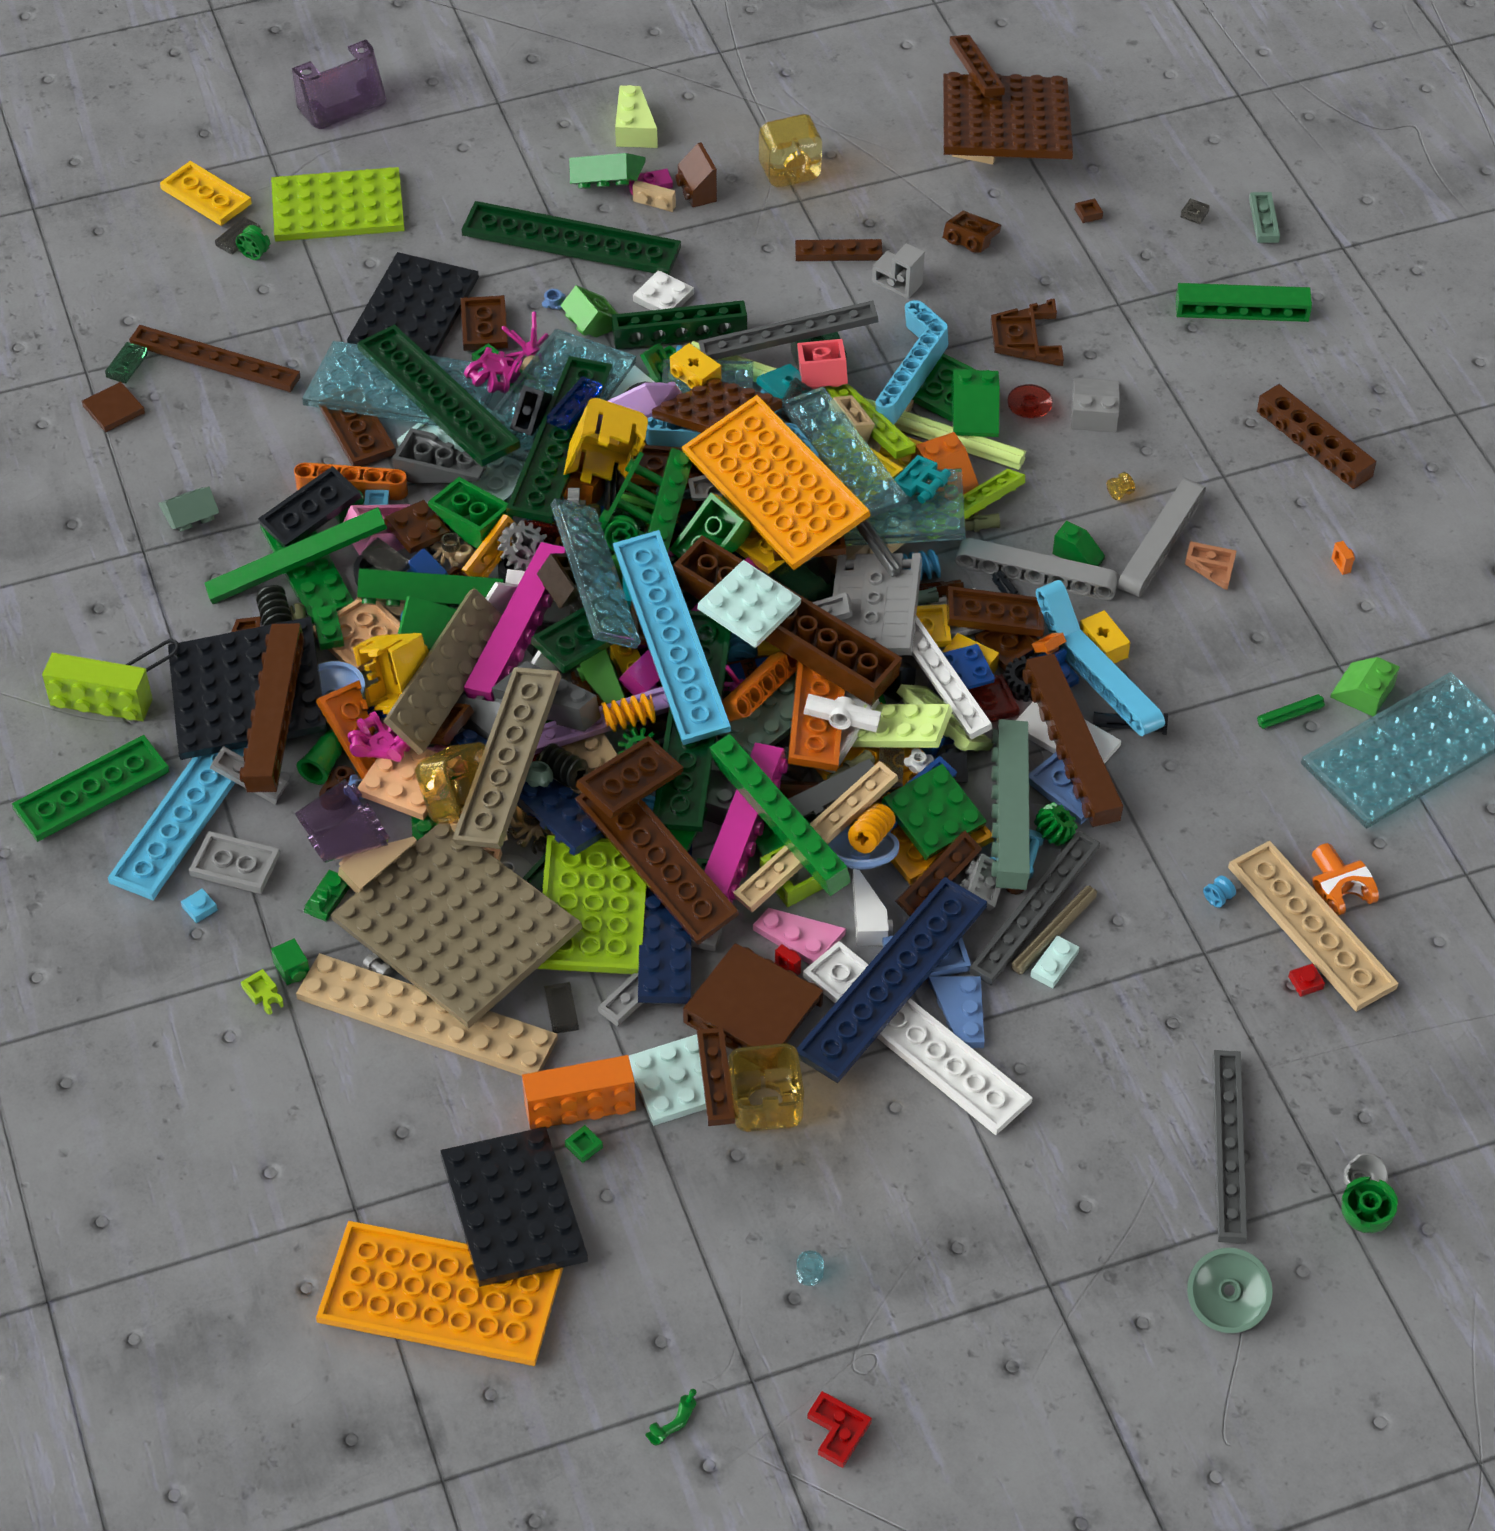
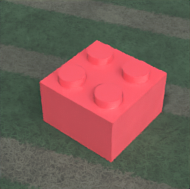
(822, 363)

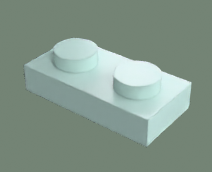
(1054, 961)

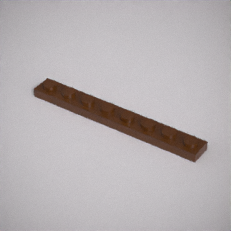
(216, 358)

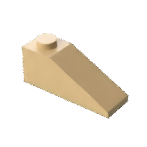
(368, 865)

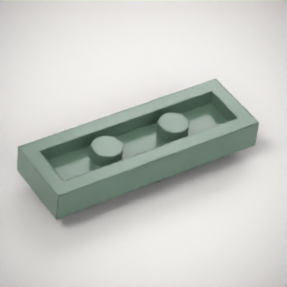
(1264, 217)

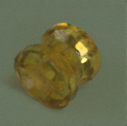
(1120, 486)

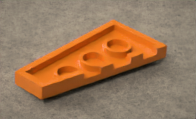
(342, 711)

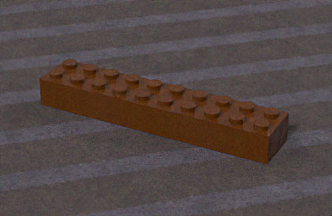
(806, 634)

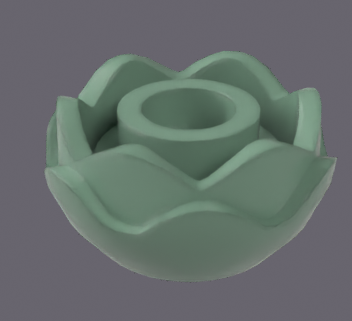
(539, 774)

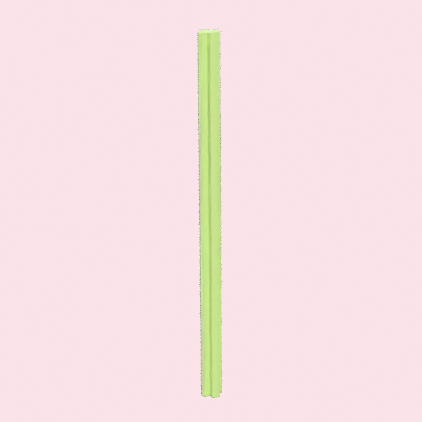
(930, 429)

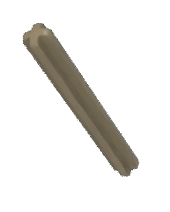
(1055, 928)

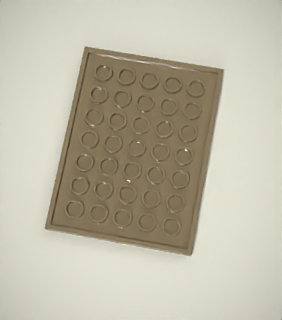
(456, 923)

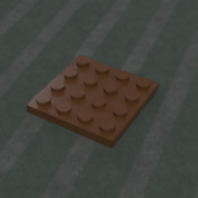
(708, 404)

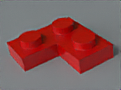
(845, 1427)

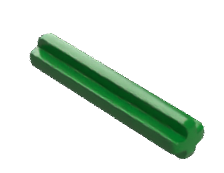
(1290, 711)

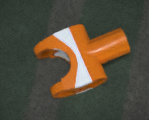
(1341, 879)

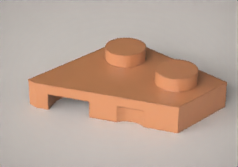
(1211, 562)

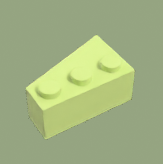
(634, 120)

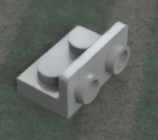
(979, 880)

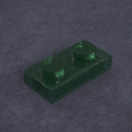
(126, 362)

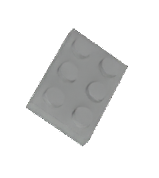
(234, 862)

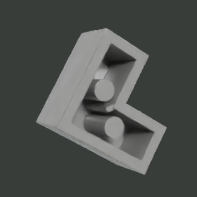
(900, 271)

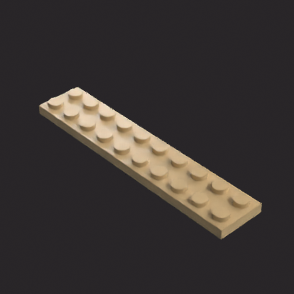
(411, 1013)

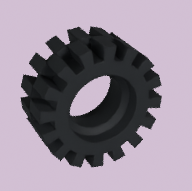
(1015, 685)

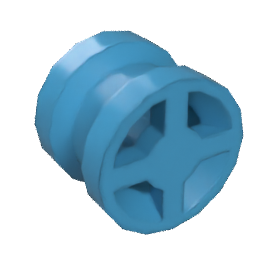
(1219, 891)

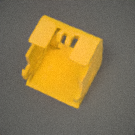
(618, 441)
(394, 663)

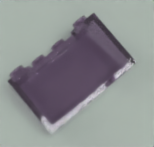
(339, 91)
(341, 823)

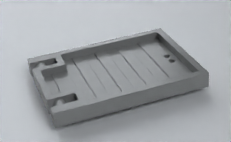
(880, 603)

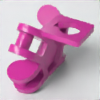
(494, 365)
(380, 745)

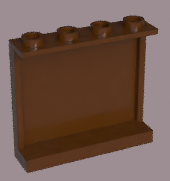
(752, 1000)

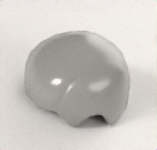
(1366, 1166)

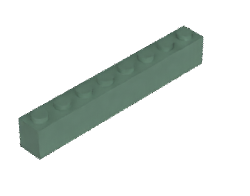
(1011, 805)

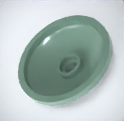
(1251, 1286)

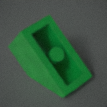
(1077, 545)

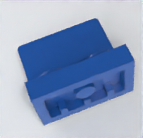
(970, 666)

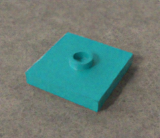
(778, 380)

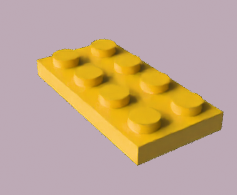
(205, 193)

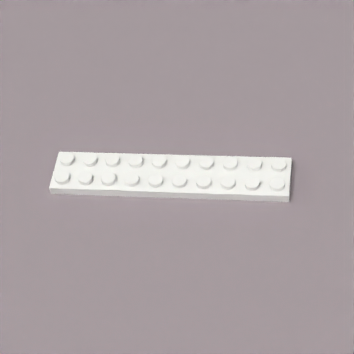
(930, 1048)

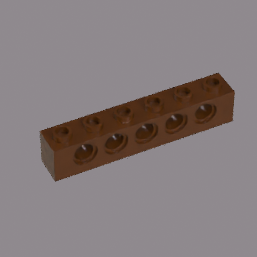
(1316, 436)

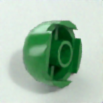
(1369, 1205)

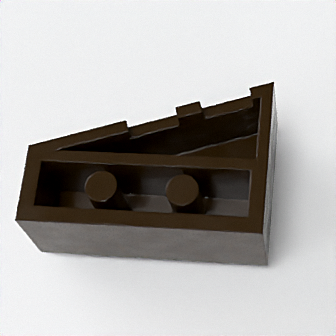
(559, 579)

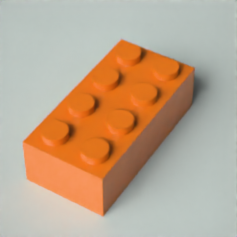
(579, 1092)

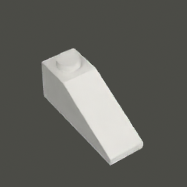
(869, 913)

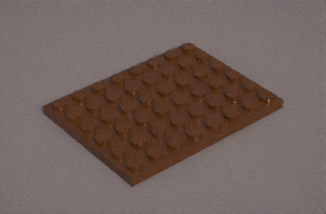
(1023, 123)

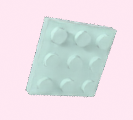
(749, 603)
(670, 1079)

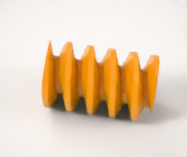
(629, 712)
(871, 828)

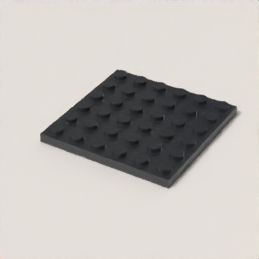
(217, 685)

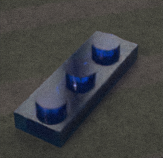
(574, 403)

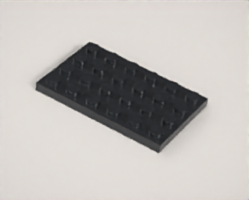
(417, 298)
(513, 1206)

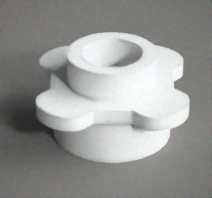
(917, 766)

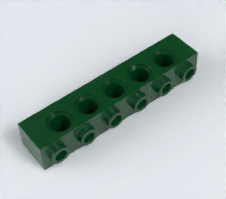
(678, 324)

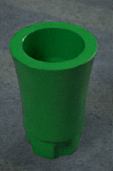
(321, 758)

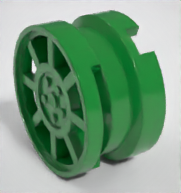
(253, 242)
(620, 530)

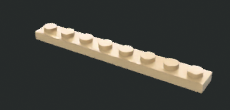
(827, 825)

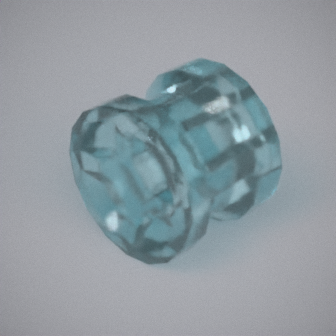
(813, 1262)

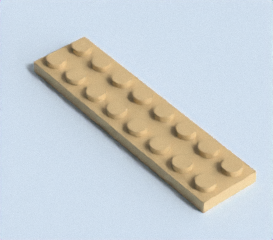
(1313, 926)

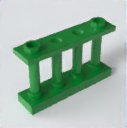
(633, 467)

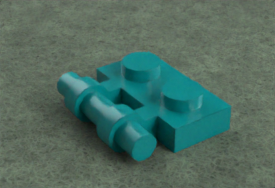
(917, 473)

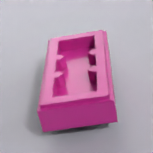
(659, 177)

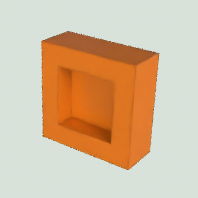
(1343, 557)
(1049, 643)

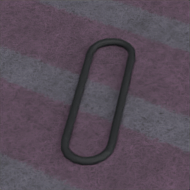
(154, 649)

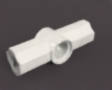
(842, 713)

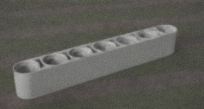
(1161, 537)
(1037, 568)

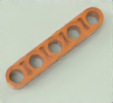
(360, 477)
(759, 686)

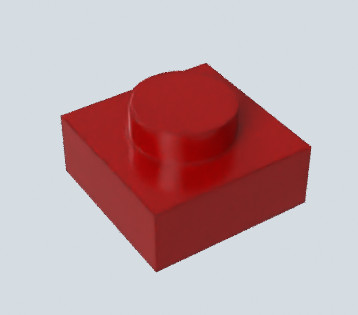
(788, 959)
(1306, 980)

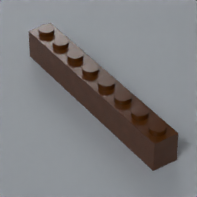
(272, 708)
(1073, 740)

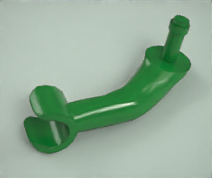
(686, 1406)

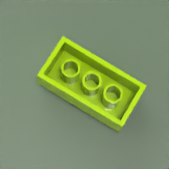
(97, 686)

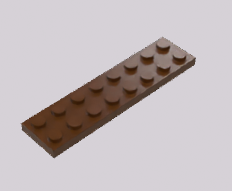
(665, 868)

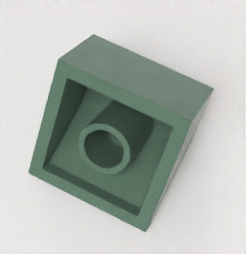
(189, 508)

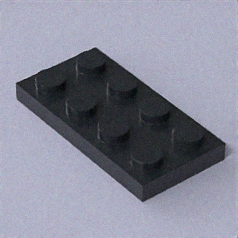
(309, 507)

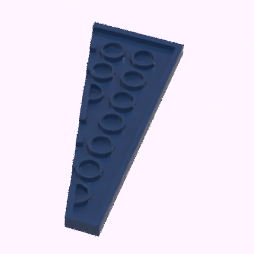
(552, 806)

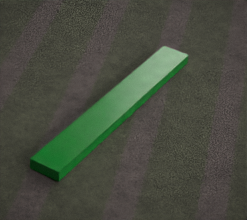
(295, 555)

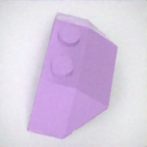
(645, 397)

